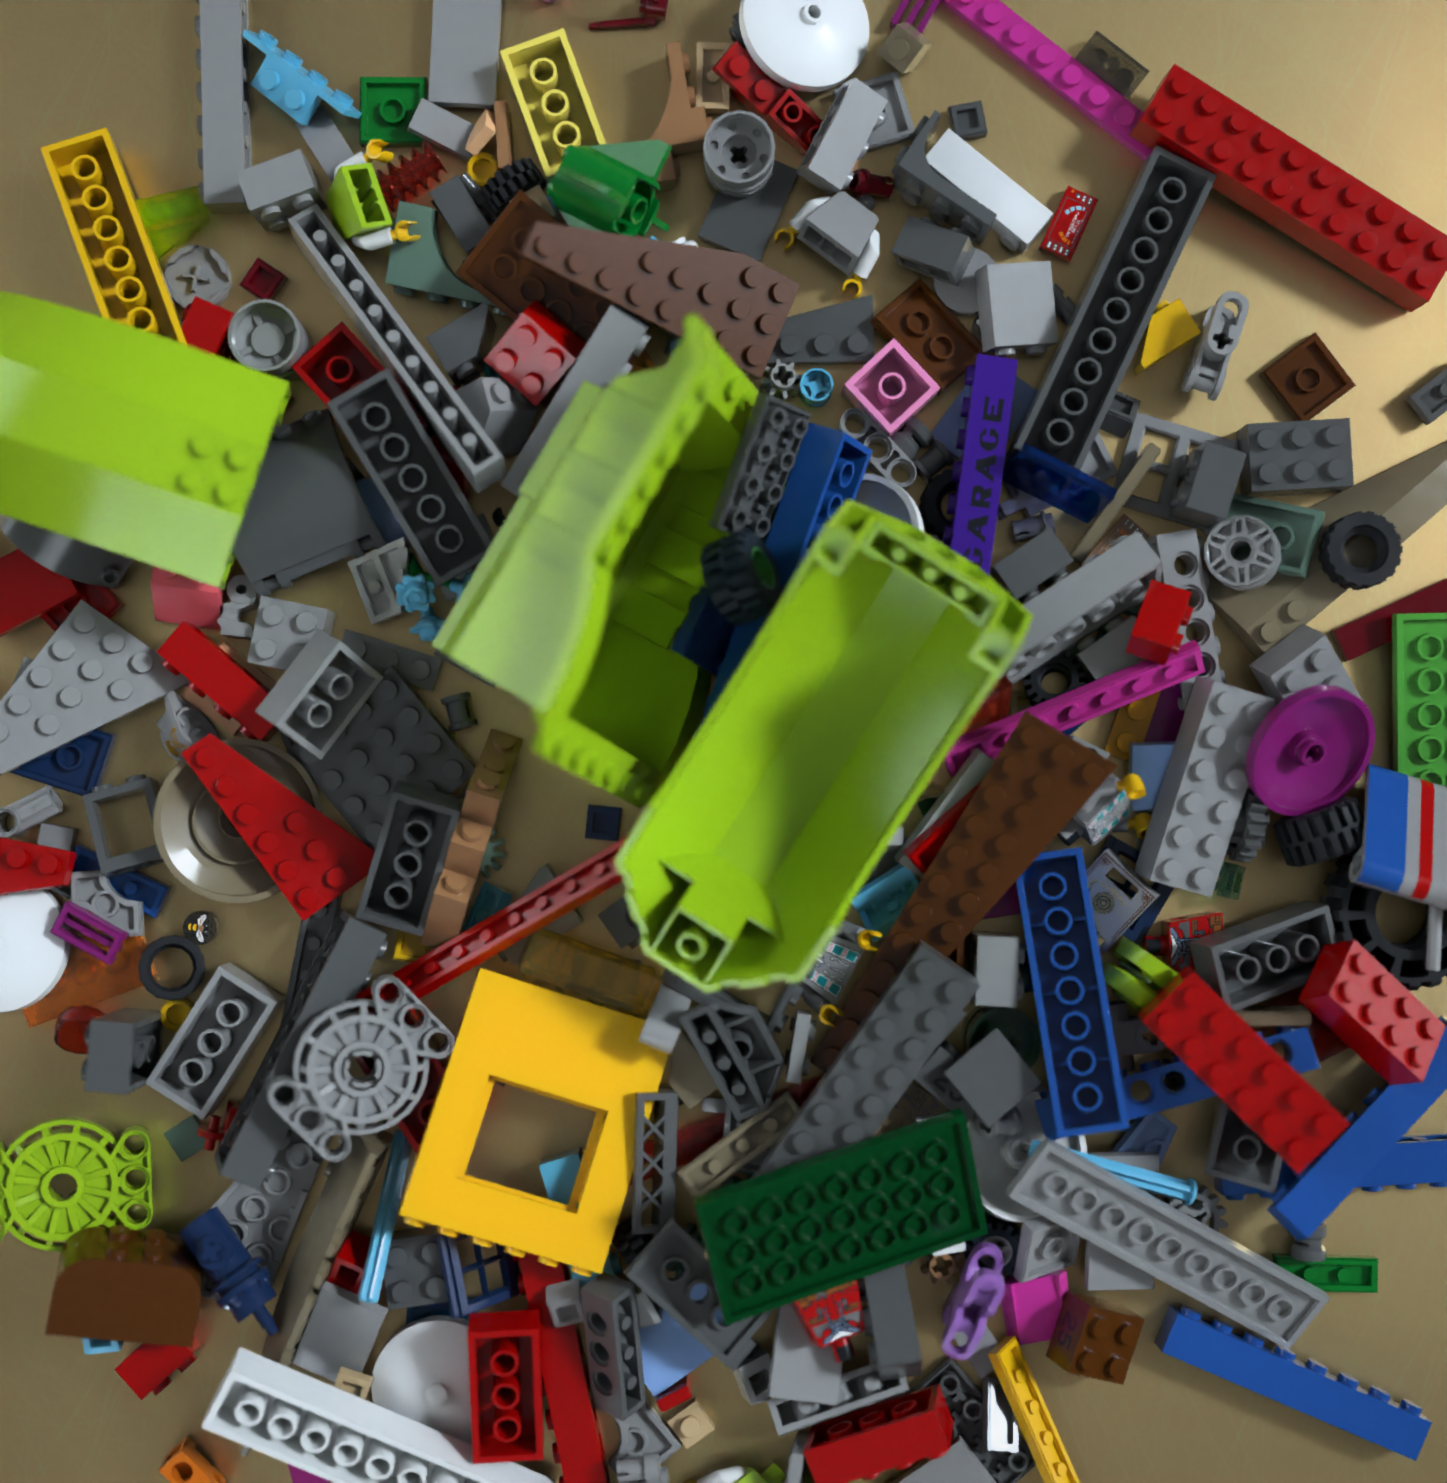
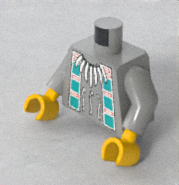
(1108, 812)
(835, 969)

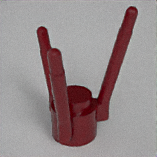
(652, 8)

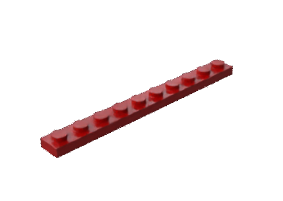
(507, 926)

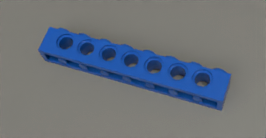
(1297, 1053)

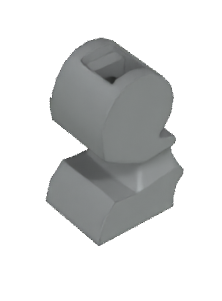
(243, 600)

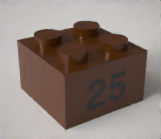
(1094, 1337)

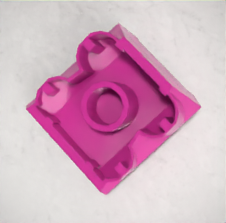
(1033, 1306)

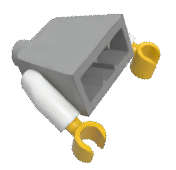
(840, 232)

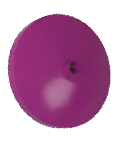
(1310, 750)

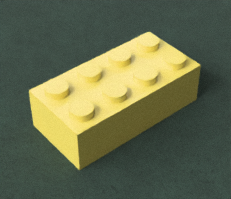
(551, 97)

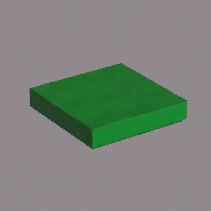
(388, 109)

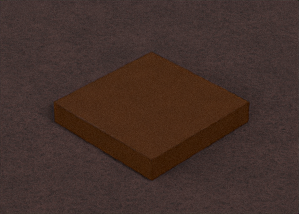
(1307, 379)

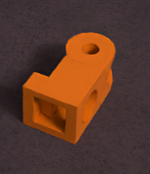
(188, 1465)

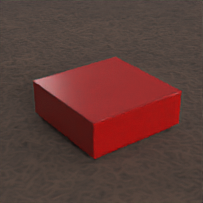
(675, 1394)

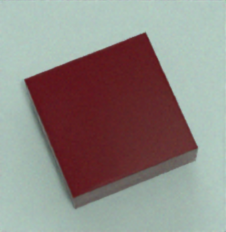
(263, 280)

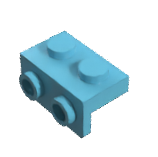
(884, 899)

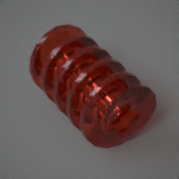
(409, 175)

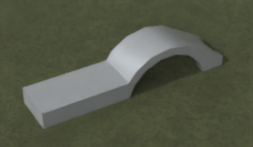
(327, 143)

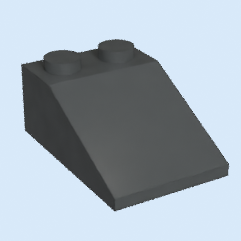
(1240, 1153)

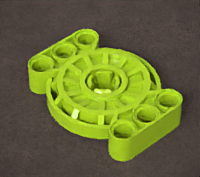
(98, 1174)

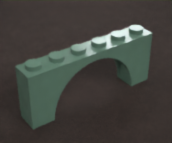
(423, 265)

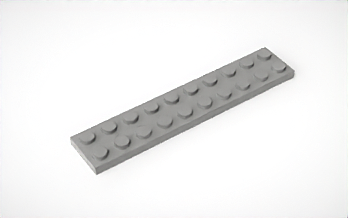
(1166, 1243)

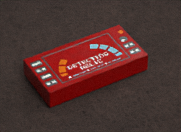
(1068, 224)

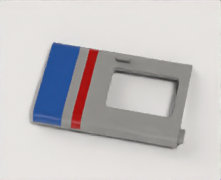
(1403, 837)

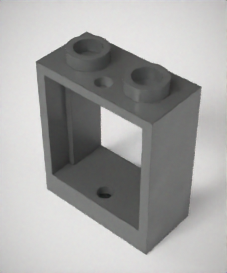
(103, 793)

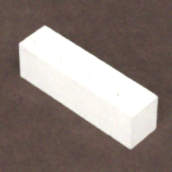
(1018, 213)

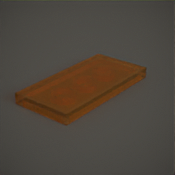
(91, 980)

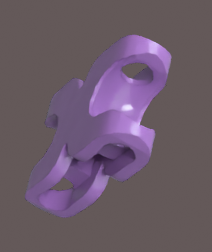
(973, 1301)

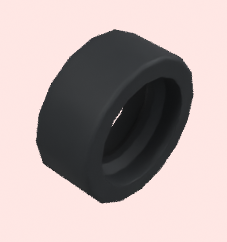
(169, 942)

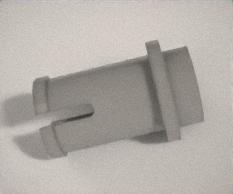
(1032, 526)

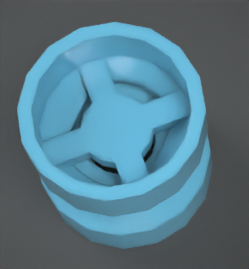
(818, 381)

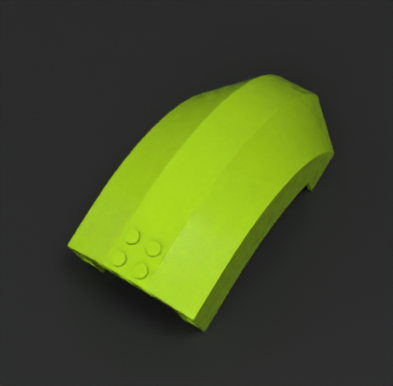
(129, 437)
(815, 752)

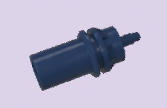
(230, 1268)

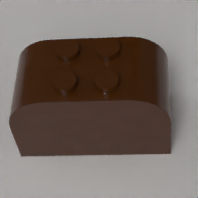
(126, 1287)

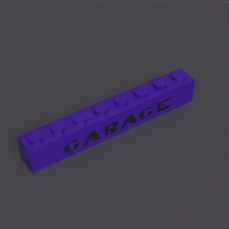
(981, 458)

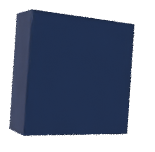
(603, 822)

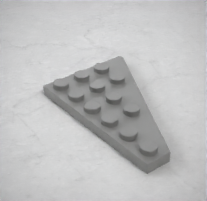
(79, 683)

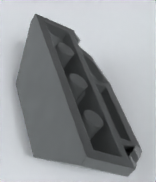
(736, 1053)

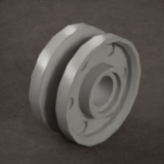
(1239, 532)

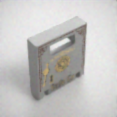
(1110, 905)

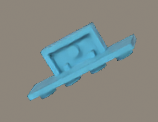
(291, 85)

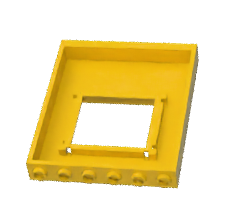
(551, 1049)

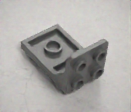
(925, 188)

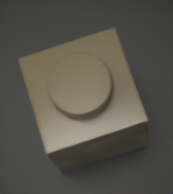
(904, 47)

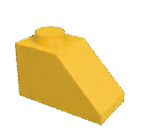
(1165, 333)

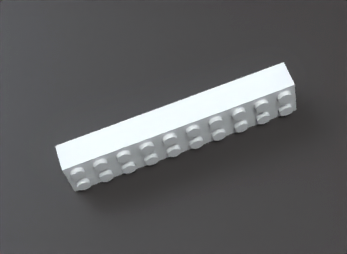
(339, 1432)

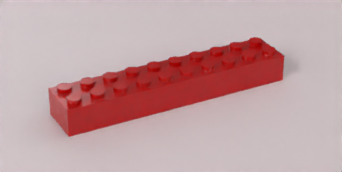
(1296, 189)

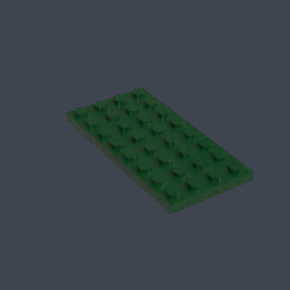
(841, 1216)

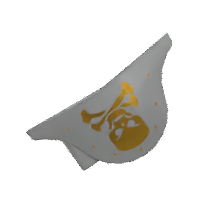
(182, 725)

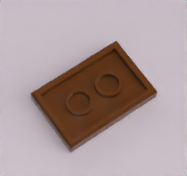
(929, 334)

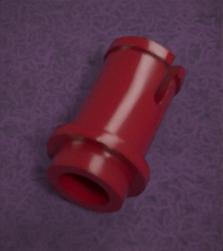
(871, 184)

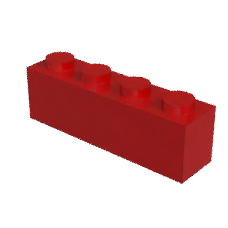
(219, 677)

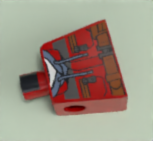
(1176, 935)
(832, 1318)

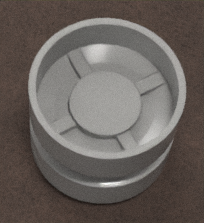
(268, 338)

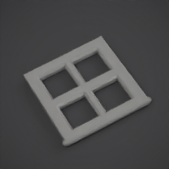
(1184, 436)

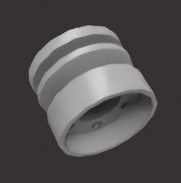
(739, 135)

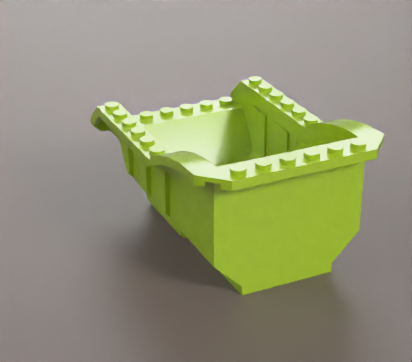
(602, 568)

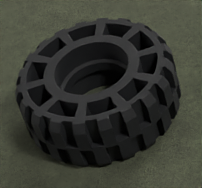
(1355, 918)

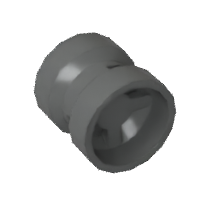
(913, 437)
(1311, 1248)

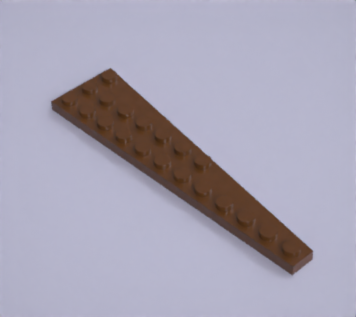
(1009, 821)

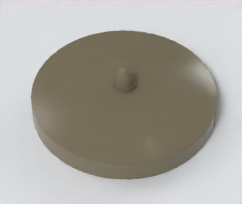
(202, 842)

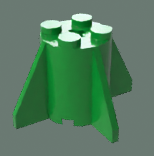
(610, 186)

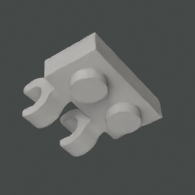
(796, 1059)

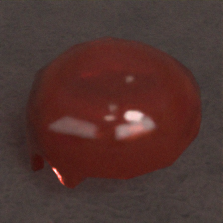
(72, 1025)

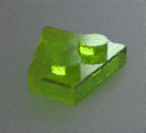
(172, 218)

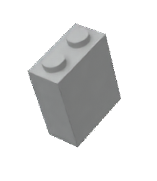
(1016, 308)

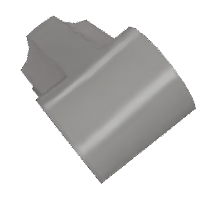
(30, 811)

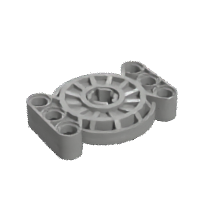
(366, 1099)

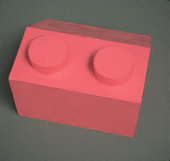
(186, 599)

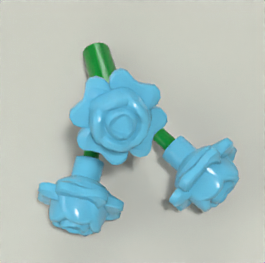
(418, 593)

